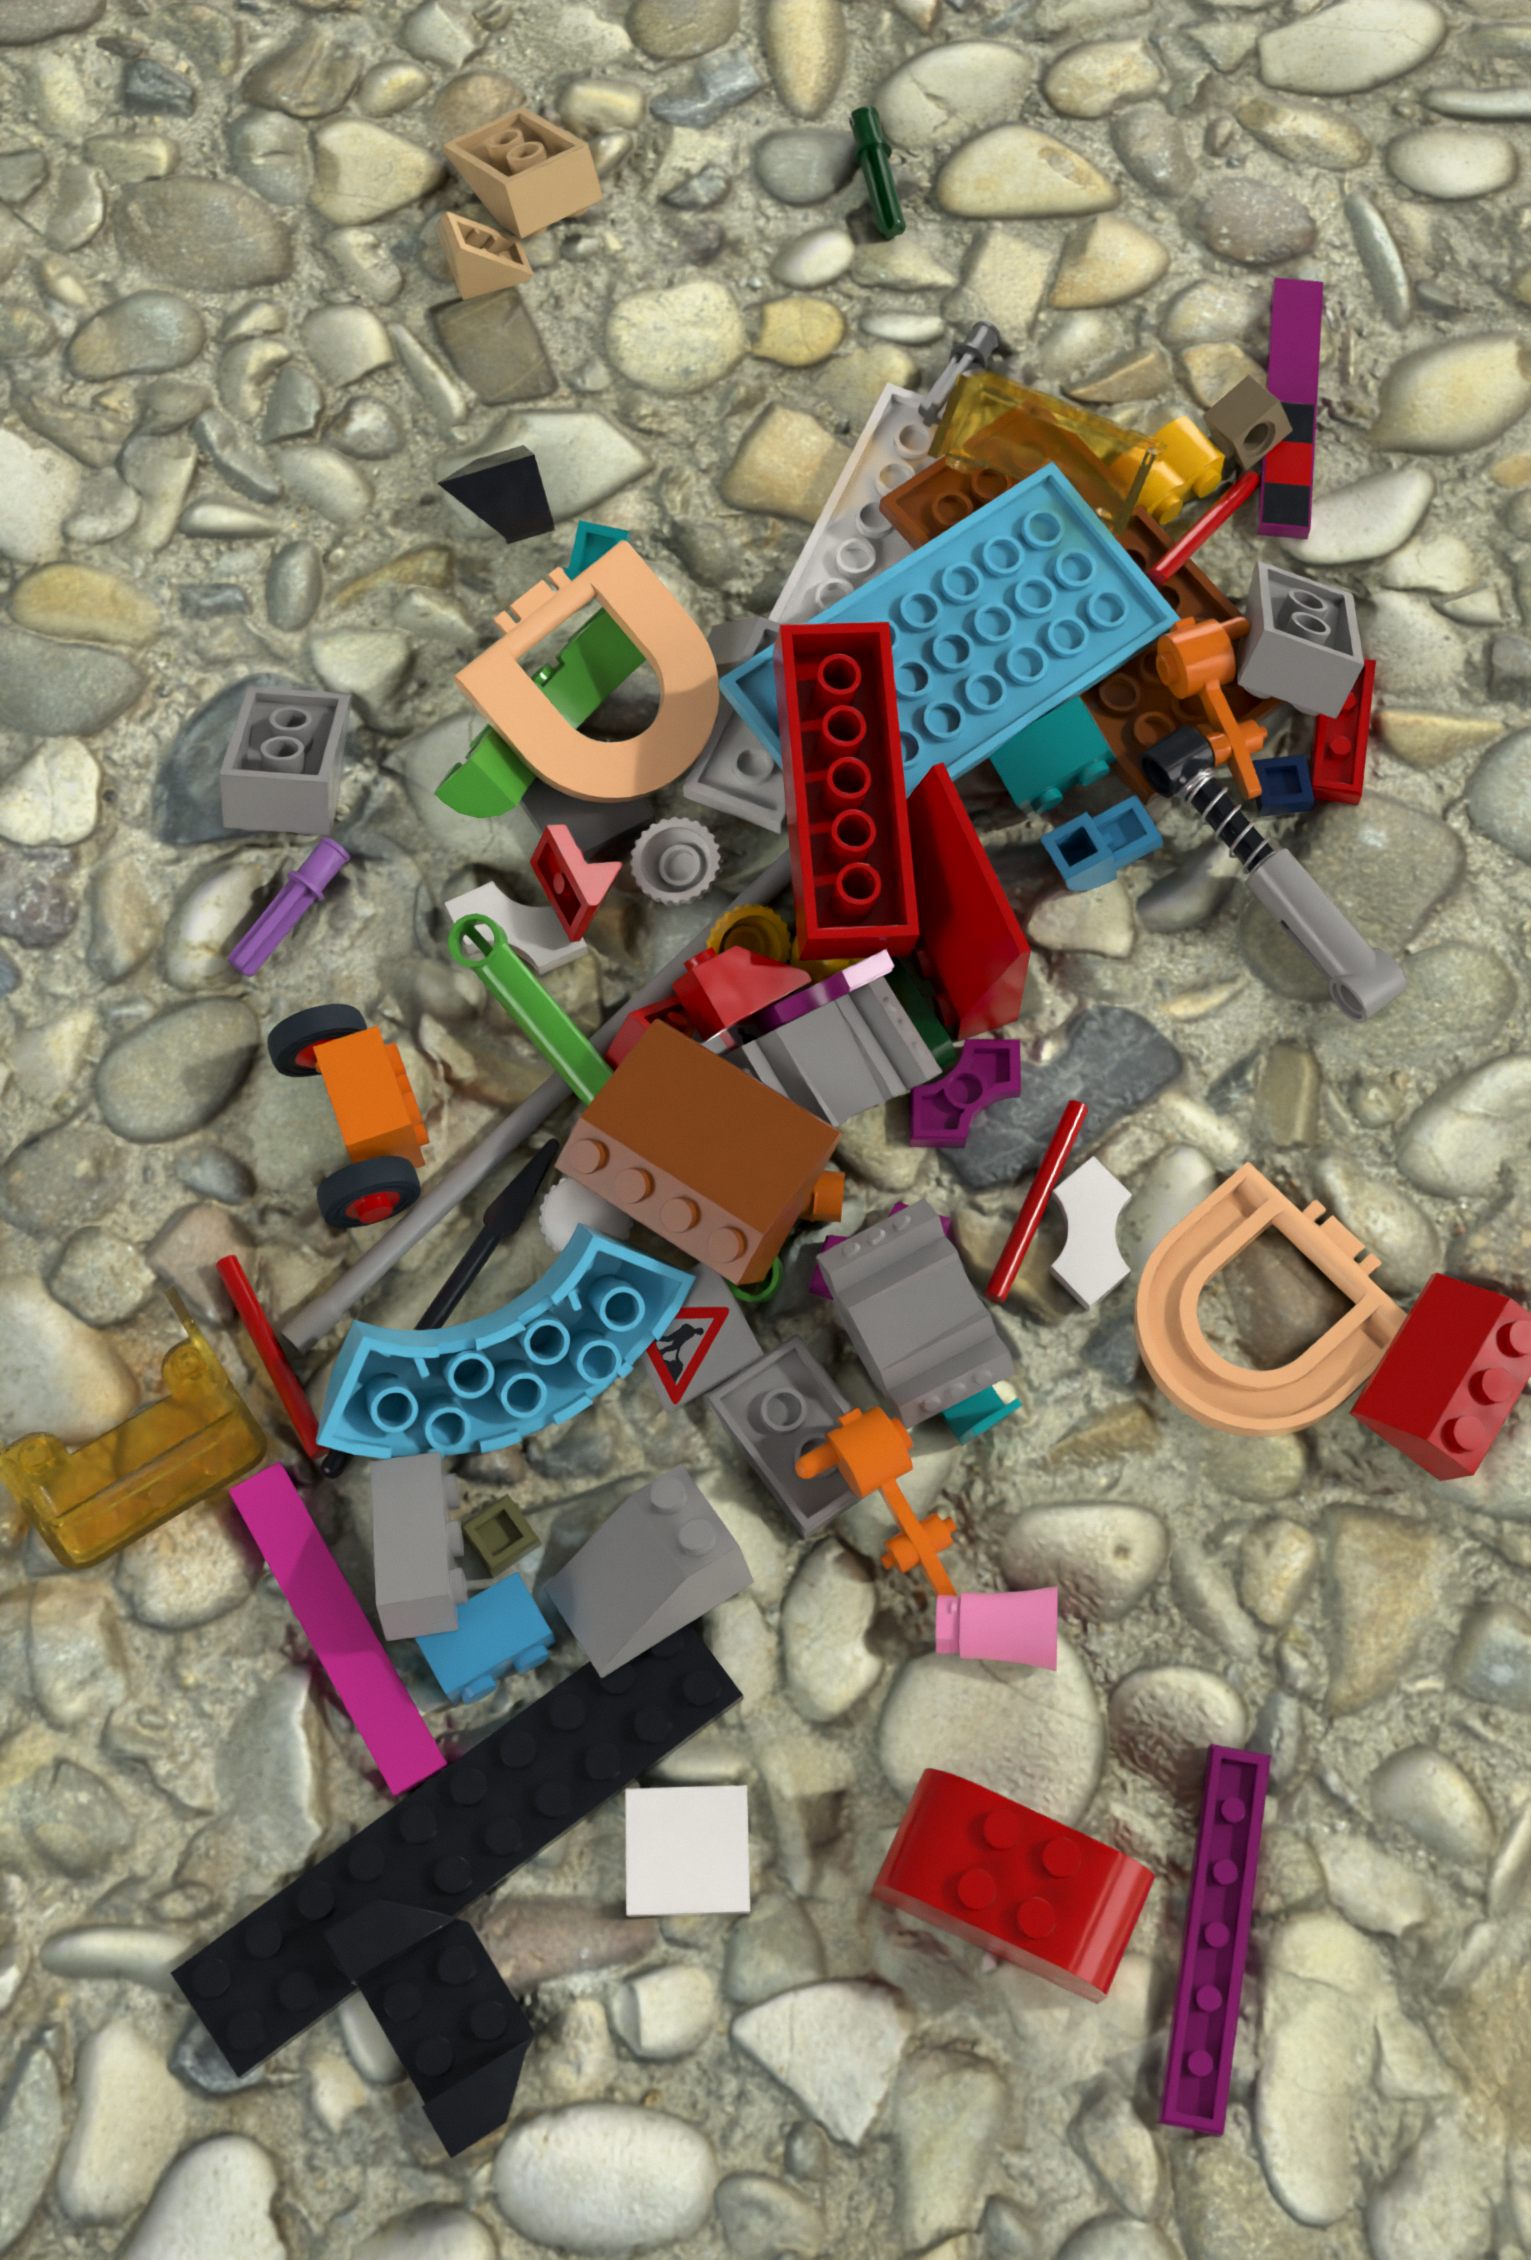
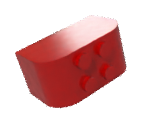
(1014, 1883)

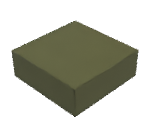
(500, 1535)

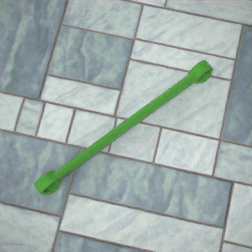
(553, 1033)

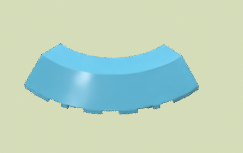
(510, 1369)

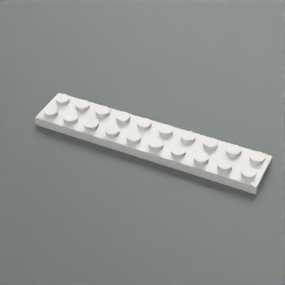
(842, 554)

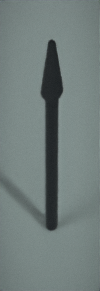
(499, 1221)

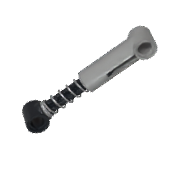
(1358, 976)

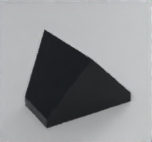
(504, 493)

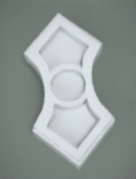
(530, 931)
(1090, 1259)

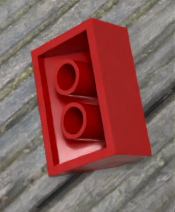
(1449, 1376)

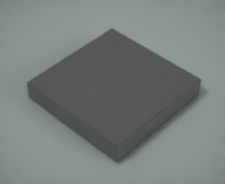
(591, 824)

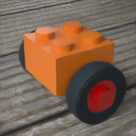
(371, 1107)

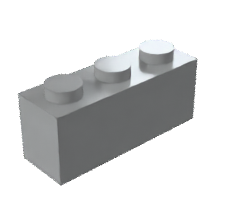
(416, 1546)

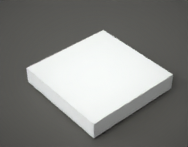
(687, 1851)

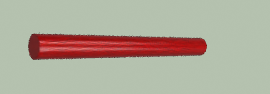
(1203, 529)
(1036, 1202)
(271, 1354)

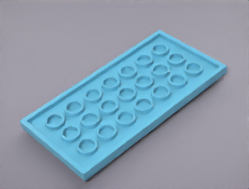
(989, 626)

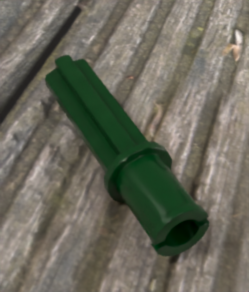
(873, 156)

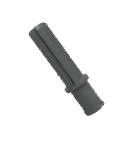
(963, 357)

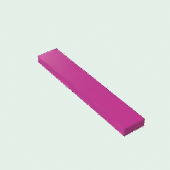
(338, 1630)

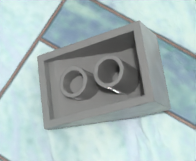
(1299, 642)
(285, 761)
(648, 1572)

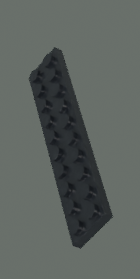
(454, 1838)

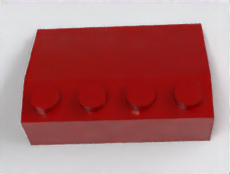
(966, 925)

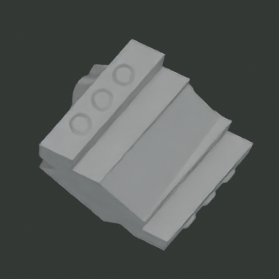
(842, 1055)
(914, 1314)

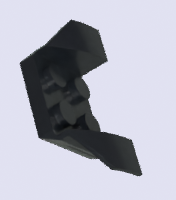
(441, 2013)

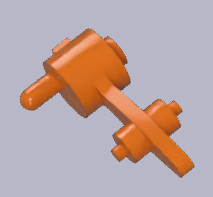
(1198, 662)
(871, 1456)

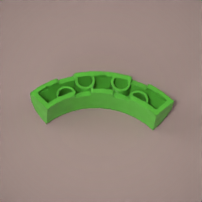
(587, 672)

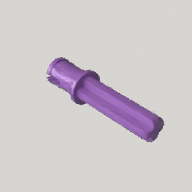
(288, 906)

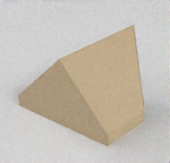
(481, 256)

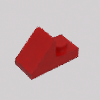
(571, 884)

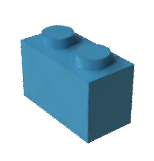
(495, 1635)

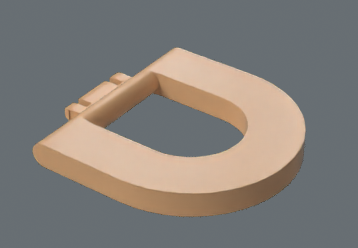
(541, 734)
(1240, 1398)

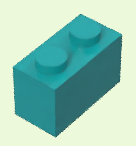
(1053, 757)

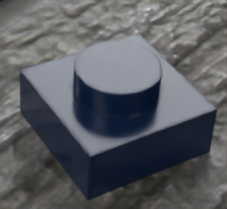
(1283, 785)

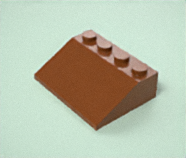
(700, 1153)

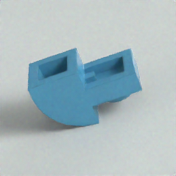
(1094, 848)

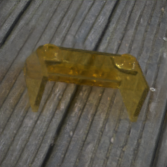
(1022, 429)
(145, 1467)

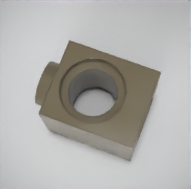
(1247, 423)

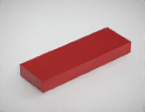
(1341, 744)

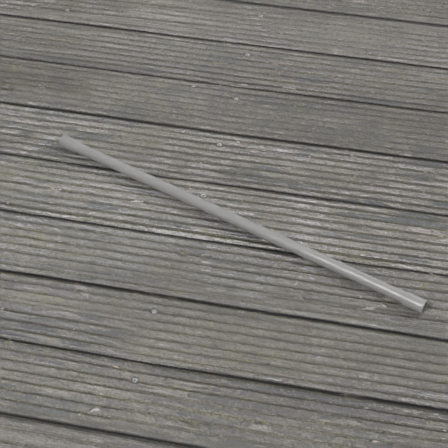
(326, 1310)

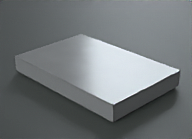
(775, 1417)

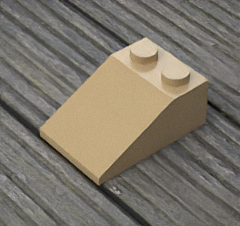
(526, 171)

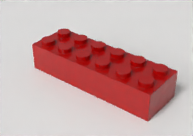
(844, 791)

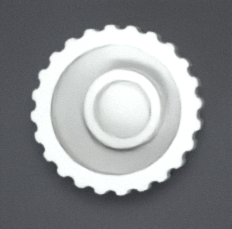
(676, 861)
(574, 1203)

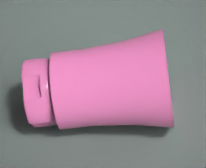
(1000, 1626)

